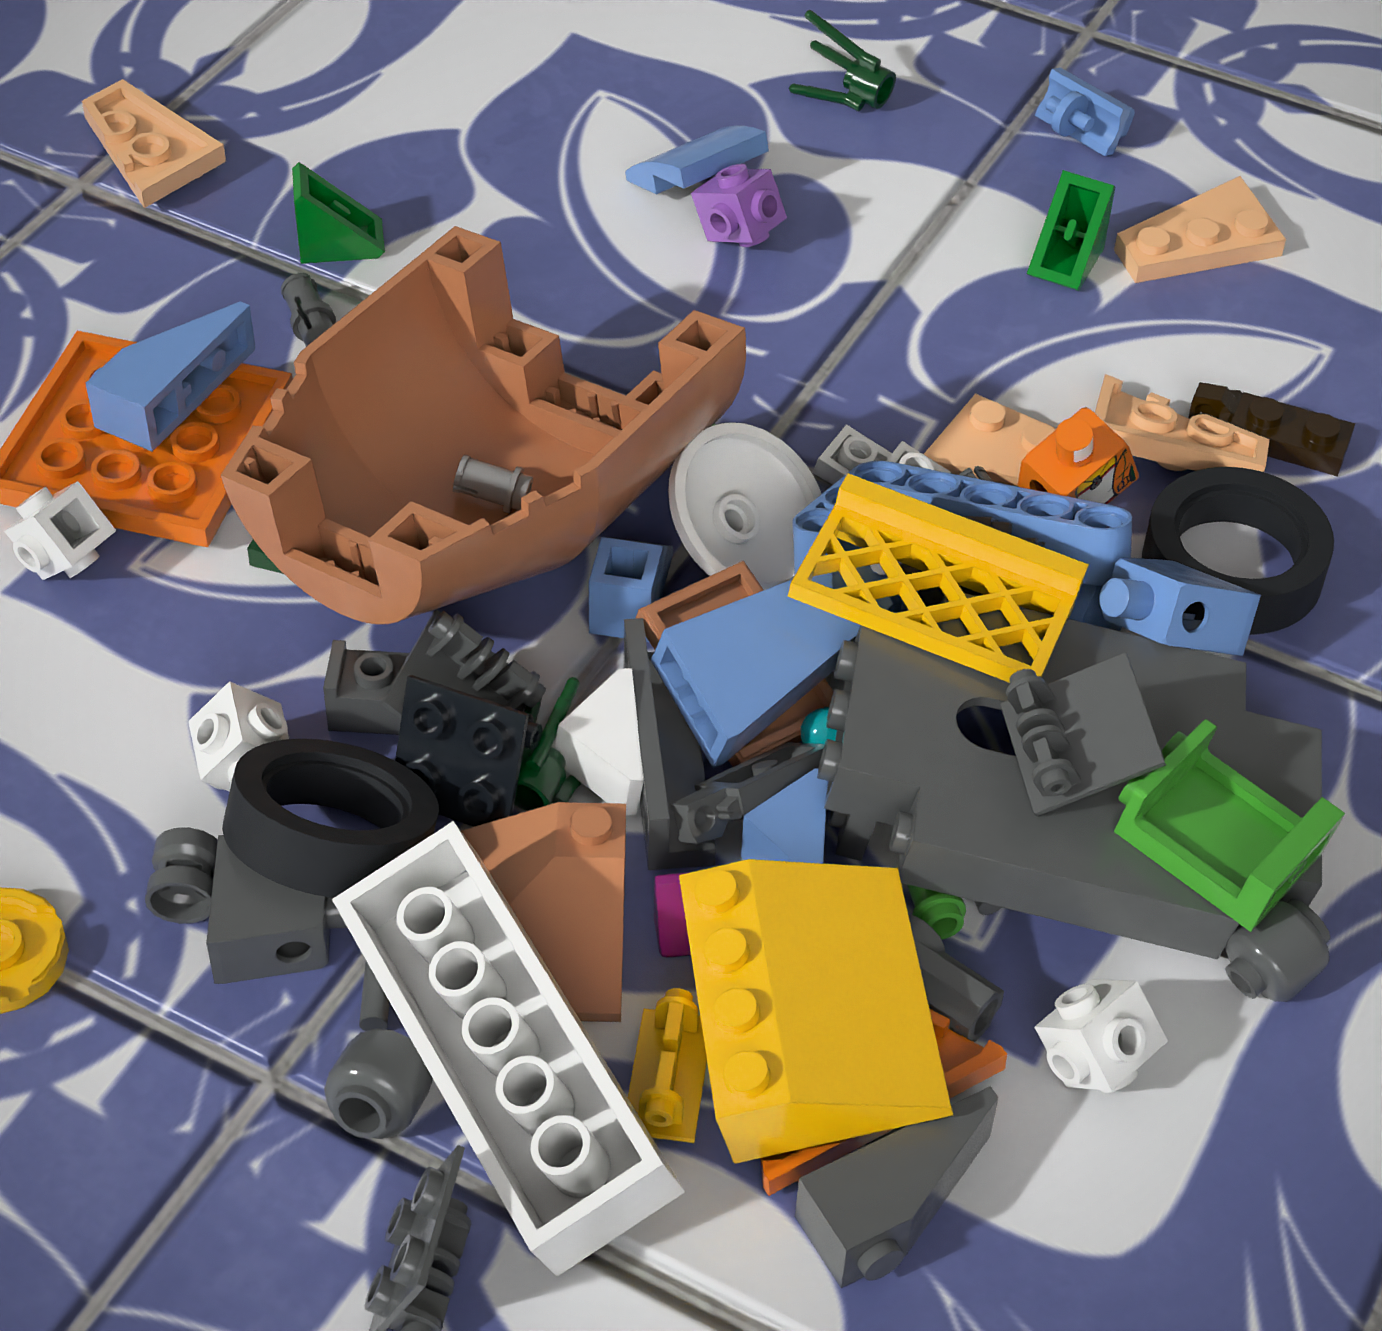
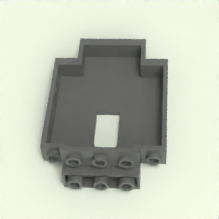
(966, 810)

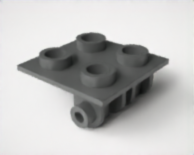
(457, 658)
(1079, 732)
(426, 1254)

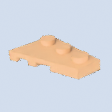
(149, 141)
(1201, 234)
(989, 438)
(1173, 440)

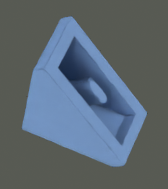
(788, 824)

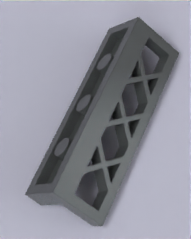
(668, 758)

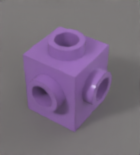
(739, 205)

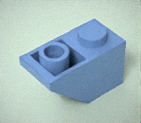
(623, 581)

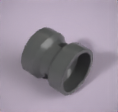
(182, 876)

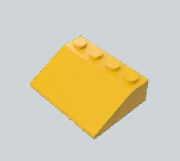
(810, 1004)

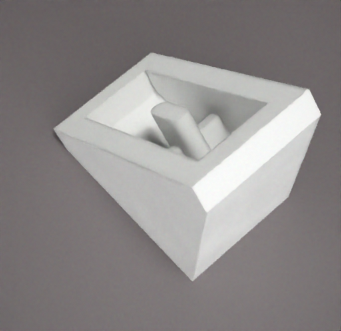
(603, 742)

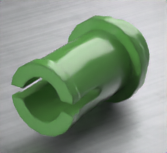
(938, 910)

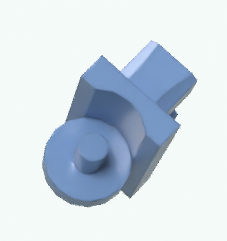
(1084, 112)

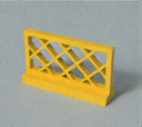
(949, 554)

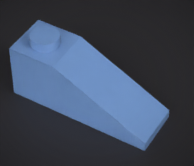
(164, 378)

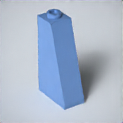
(751, 662)

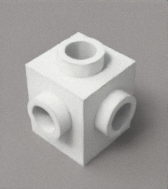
(59, 531)
(229, 728)
(1100, 1034)

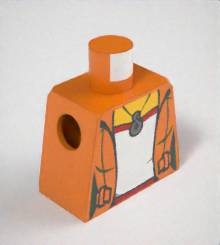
(1080, 461)

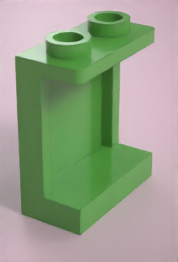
(1221, 829)

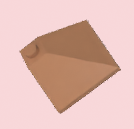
(567, 888)

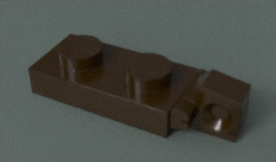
(1294, 433)

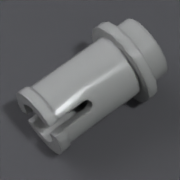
(492, 483)

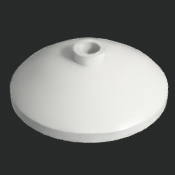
(738, 499)

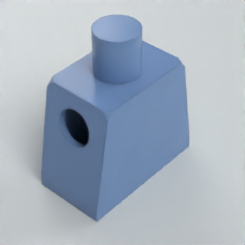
(1152, 599)

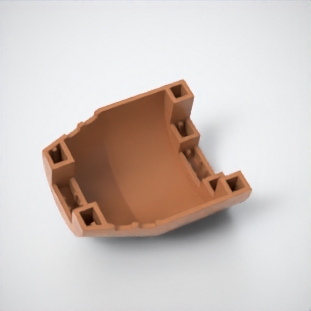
(367, 439)

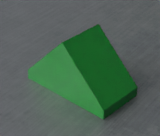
(331, 222)
(1073, 231)

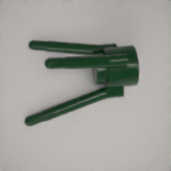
(864, 77)
(542, 770)

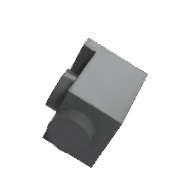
(356, 687)

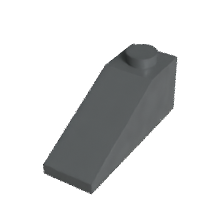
(880, 1198)

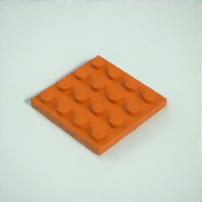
(156, 493)

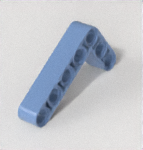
(1066, 524)

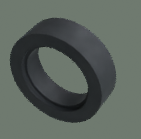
(1258, 502)
(332, 775)

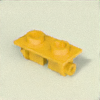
(669, 1068)

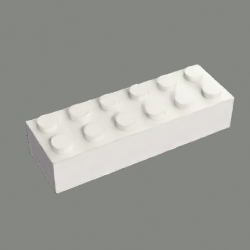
(507, 1051)

